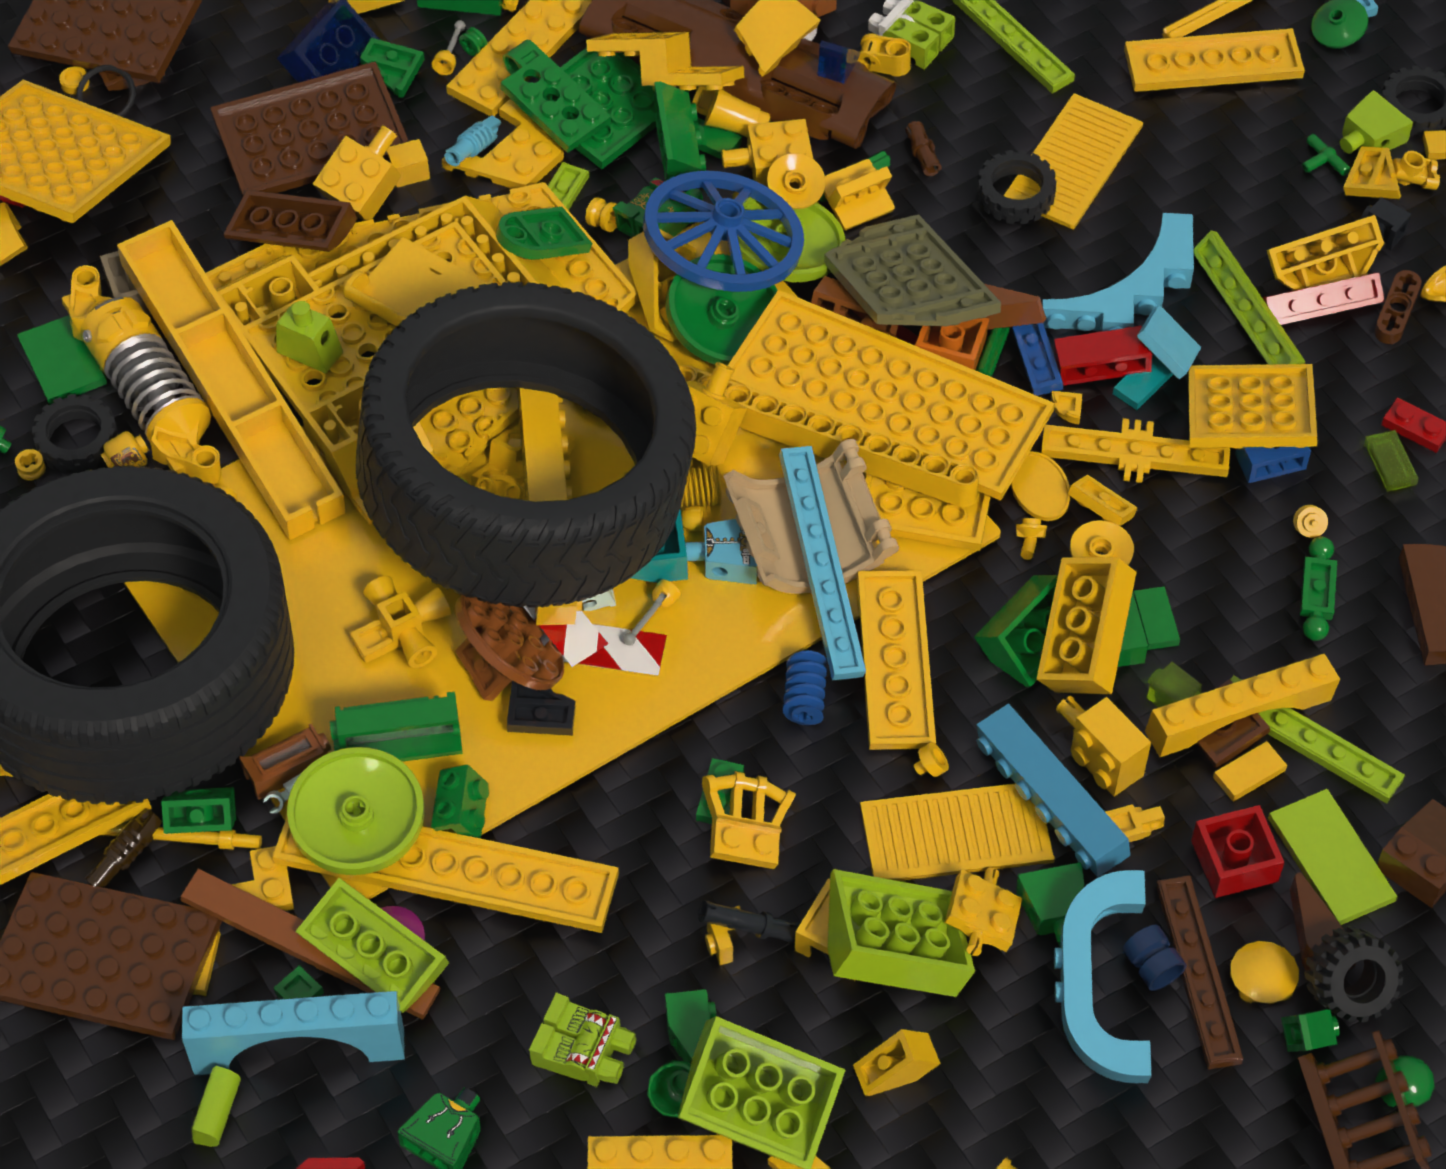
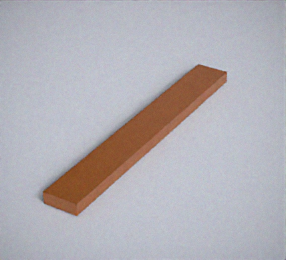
(275, 928)

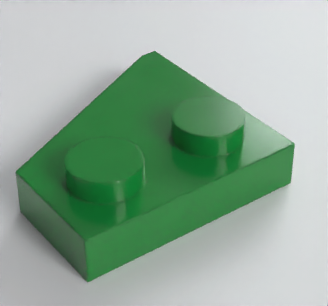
(396, 63)

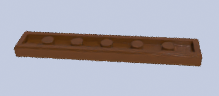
(1201, 974)

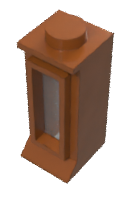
(283, 760)

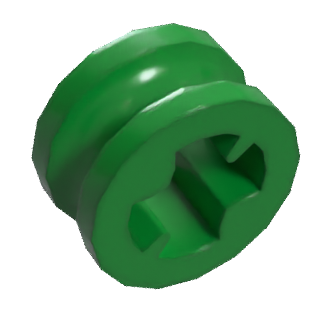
(472, 41)

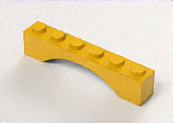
(1193, 718)

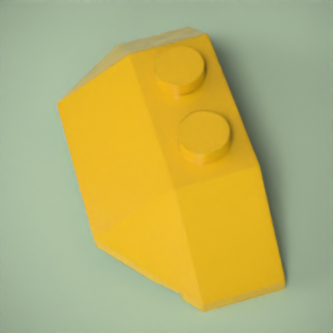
(1327, 255)

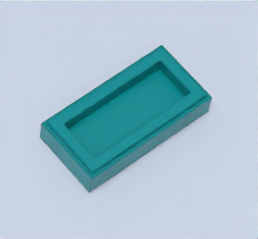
(1139, 387)

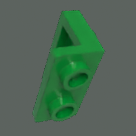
(460, 801)

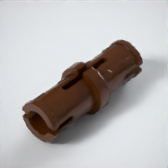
(923, 148)

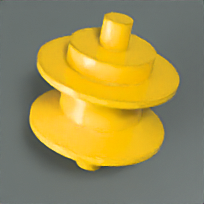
(1310, 521)

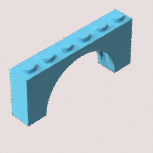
(363, 1020)

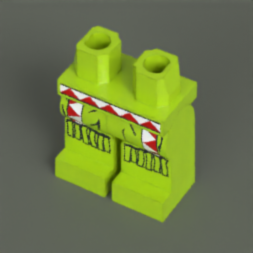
(580, 1043)

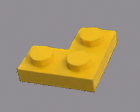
(270, 880)

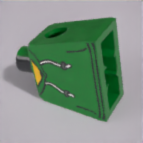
(443, 1130)

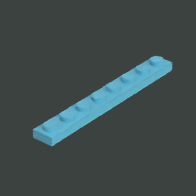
(822, 563)

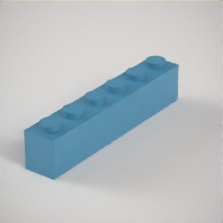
(1053, 791)

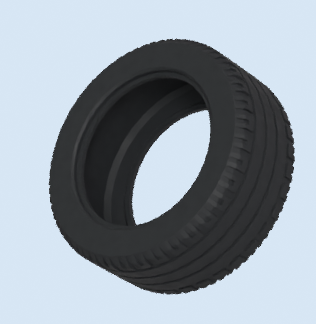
(183, 721)

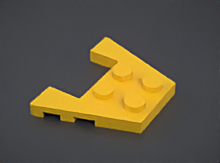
(520, 157)

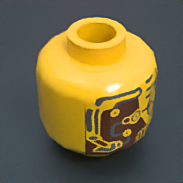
(125, 451)

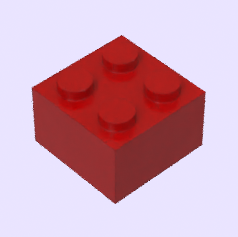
(1237, 851)

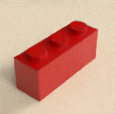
(1101, 355)

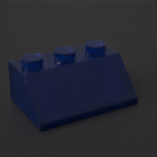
(327, 43)

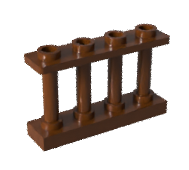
(1330, 1106)

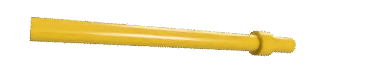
(224, 839)

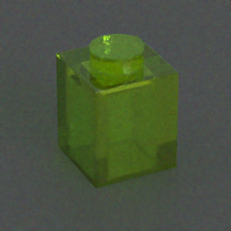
(1171, 685)

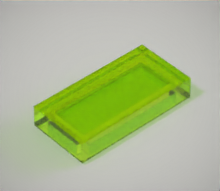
(1391, 460)

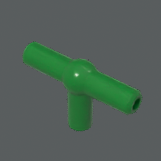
(1325, 155)

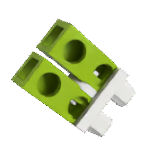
(918, 23)

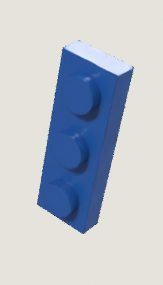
(1037, 358)

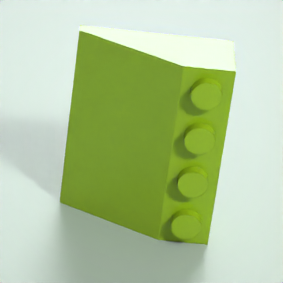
(895, 935)
(759, 1092)

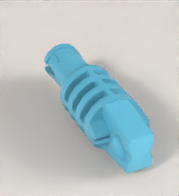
(473, 140)

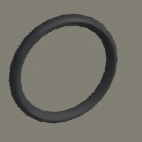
(88, 75)

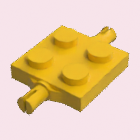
(983, 911)

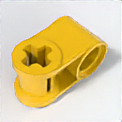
(886, 54)

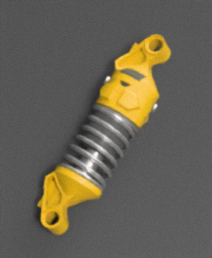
(143, 372)

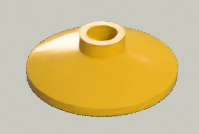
(798, 169)
(1102, 537)

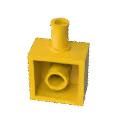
(767, 144)
(360, 174)
(715, 416)
(1106, 744)

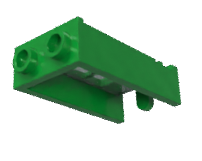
(402, 727)

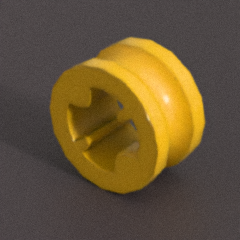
(34, 471)

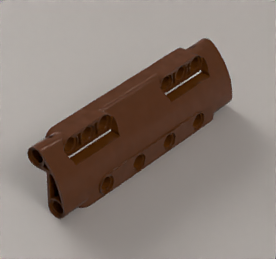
(717, 44)

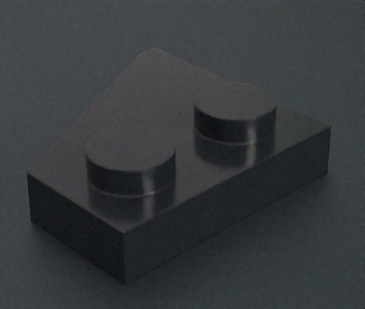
(540, 711)

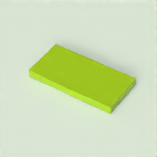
(1332, 857)

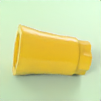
(733, 113)

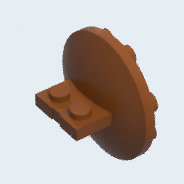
(505, 647)

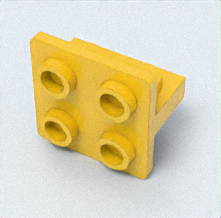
(858, 193)

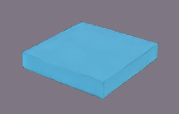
(1169, 342)

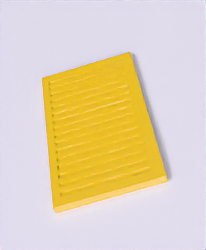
(1083, 152)
(954, 832)

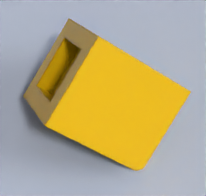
(410, 162)

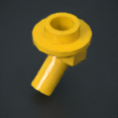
(1030, 530)

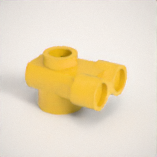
(1417, 170)

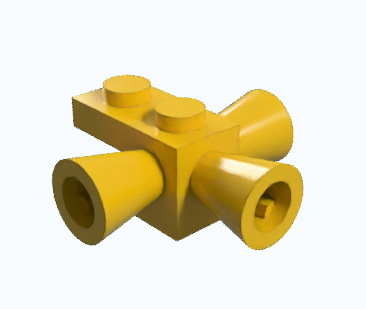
(399, 623)

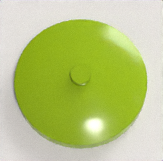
(821, 235)
(355, 811)

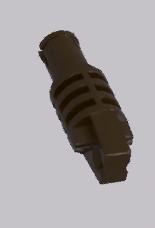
(125, 848)

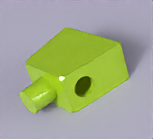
(1375, 124)
(308, 337)

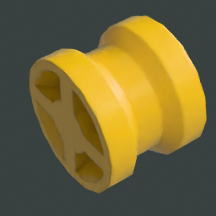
(601, 214)

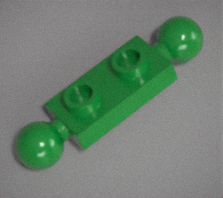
(1318, 588)

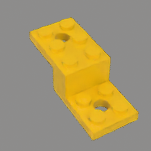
(665, 59)

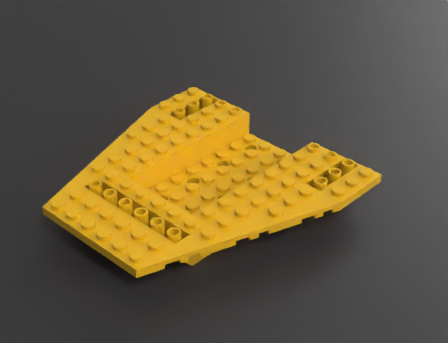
(463, 232)

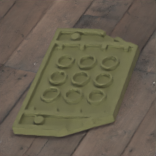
(909, 276)

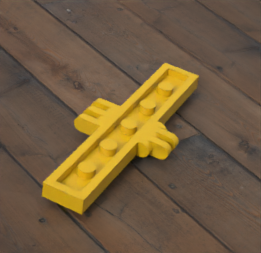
(1134, 450)

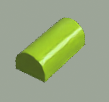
(215, 1107)

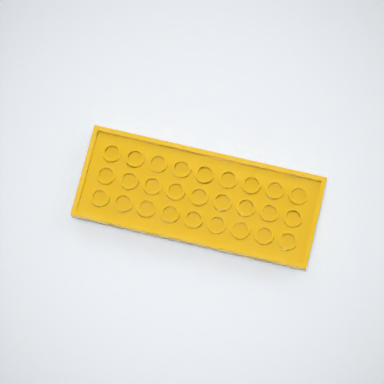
(891, 388)

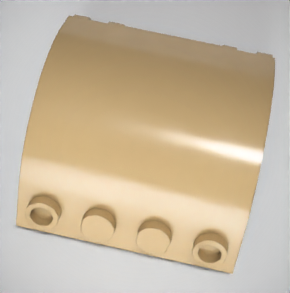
(771, 531)

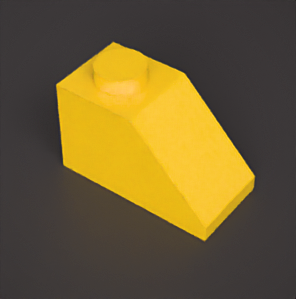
(896, 1062)

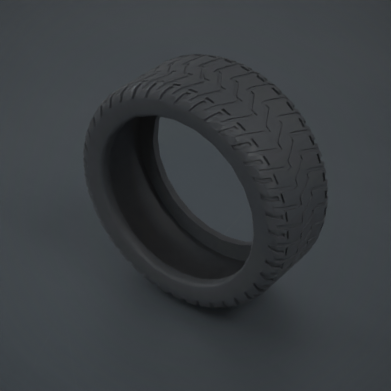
(539, 342)

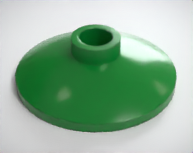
(1343, 31)

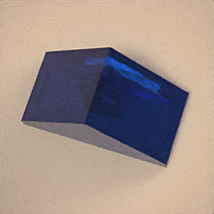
(836, 61)

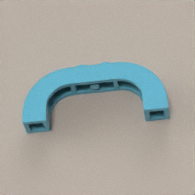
(1101, 1052)

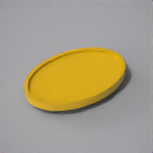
(1041, 487)

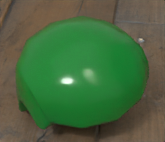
(1419, 1079)
(668, 1087)

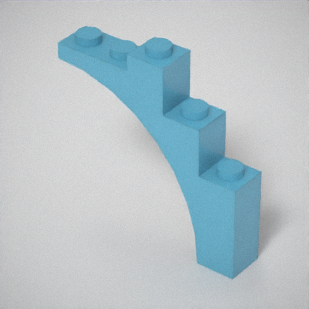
(1141, 292)

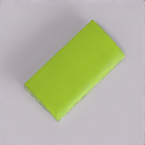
(372, 944)

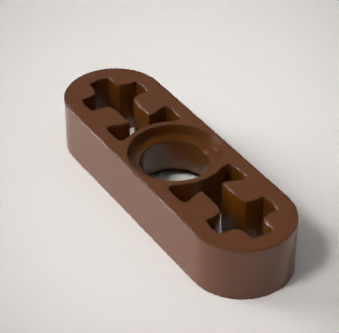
(1399, 317)

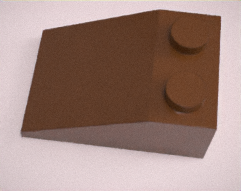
(1418, 854)

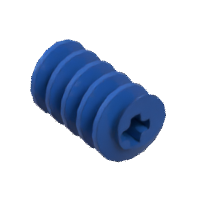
(805, 687)

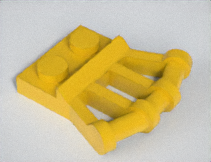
(743, 838)

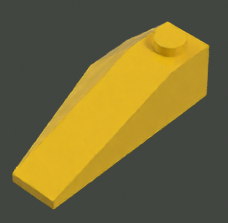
(653, 280)

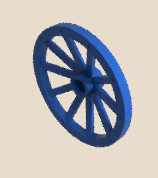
(725, 222)

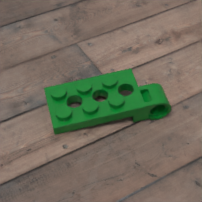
(530, 60)

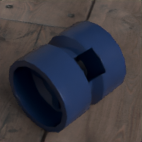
(1156, 961)

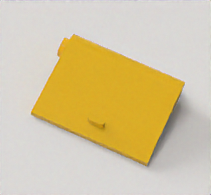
(406, 281)

